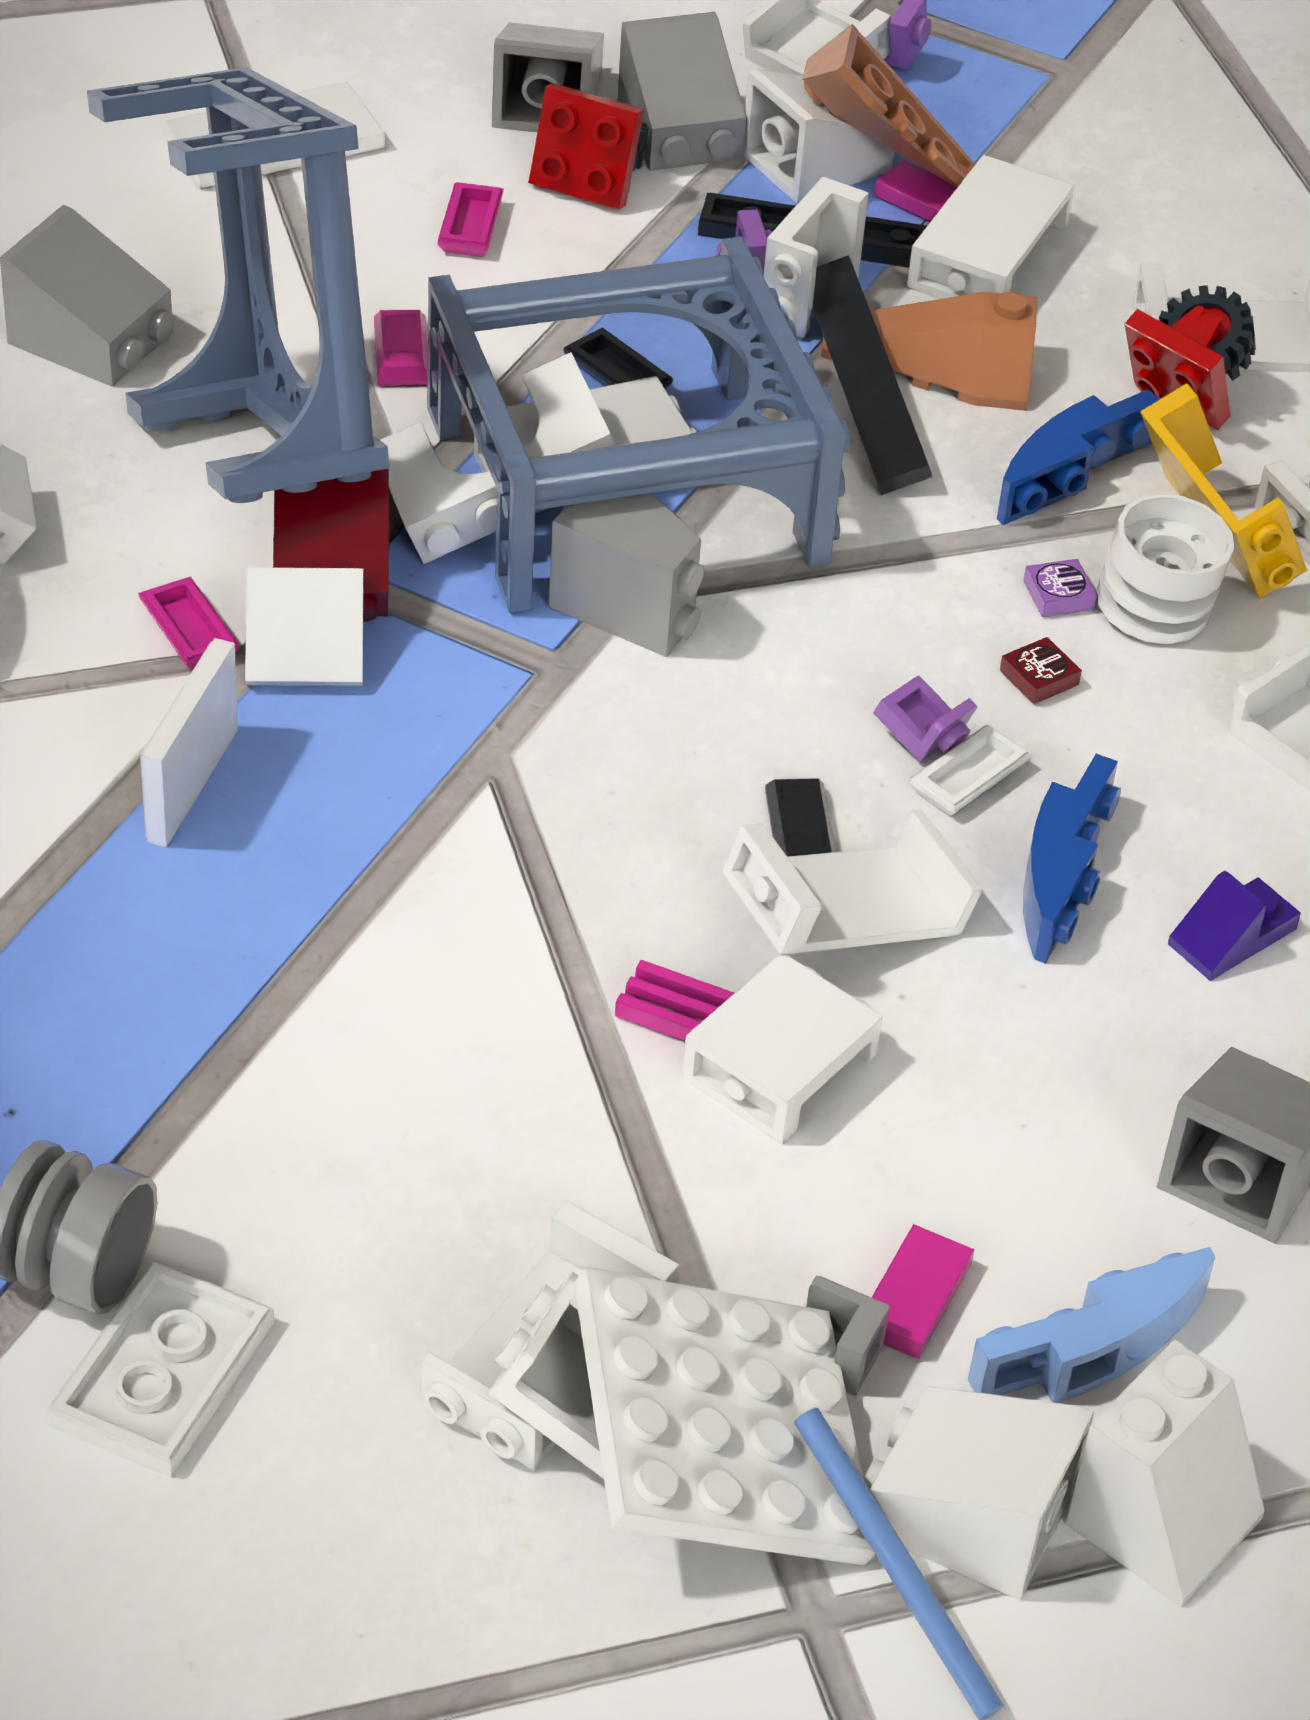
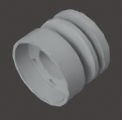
(74, 1226)

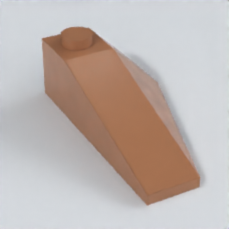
(873, 99)
(964, 344)

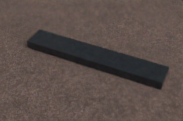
(883, 239)
(867, 378)

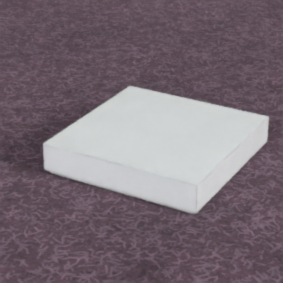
(304, 626)

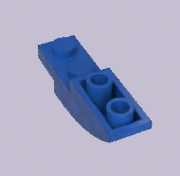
(1064, 450)
(1064, 856)

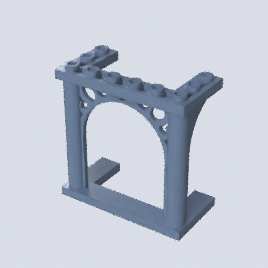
(748, 339)
(244, 360)

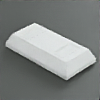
(969, 770)

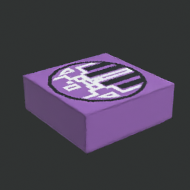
(1059, 587)

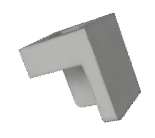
(857, 1325)

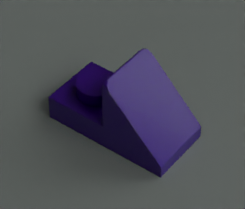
(1232, 924)

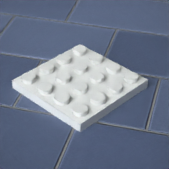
(701, 1414)

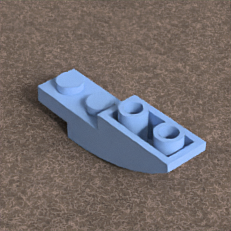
(1117, 1328)

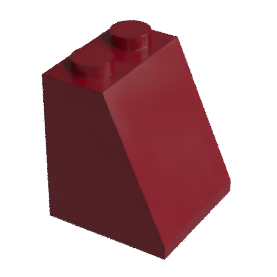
(338, 528)

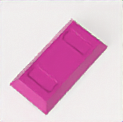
(470, 219)
(401, 347)
(186, 618)

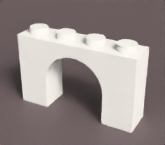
(456, 508)

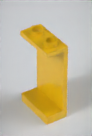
(1263, 540)

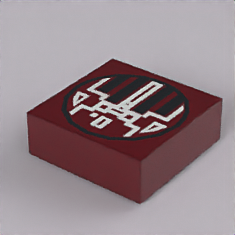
(1040, 670)

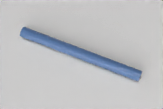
(899, 1565)

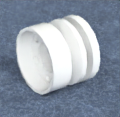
(1164, 568)

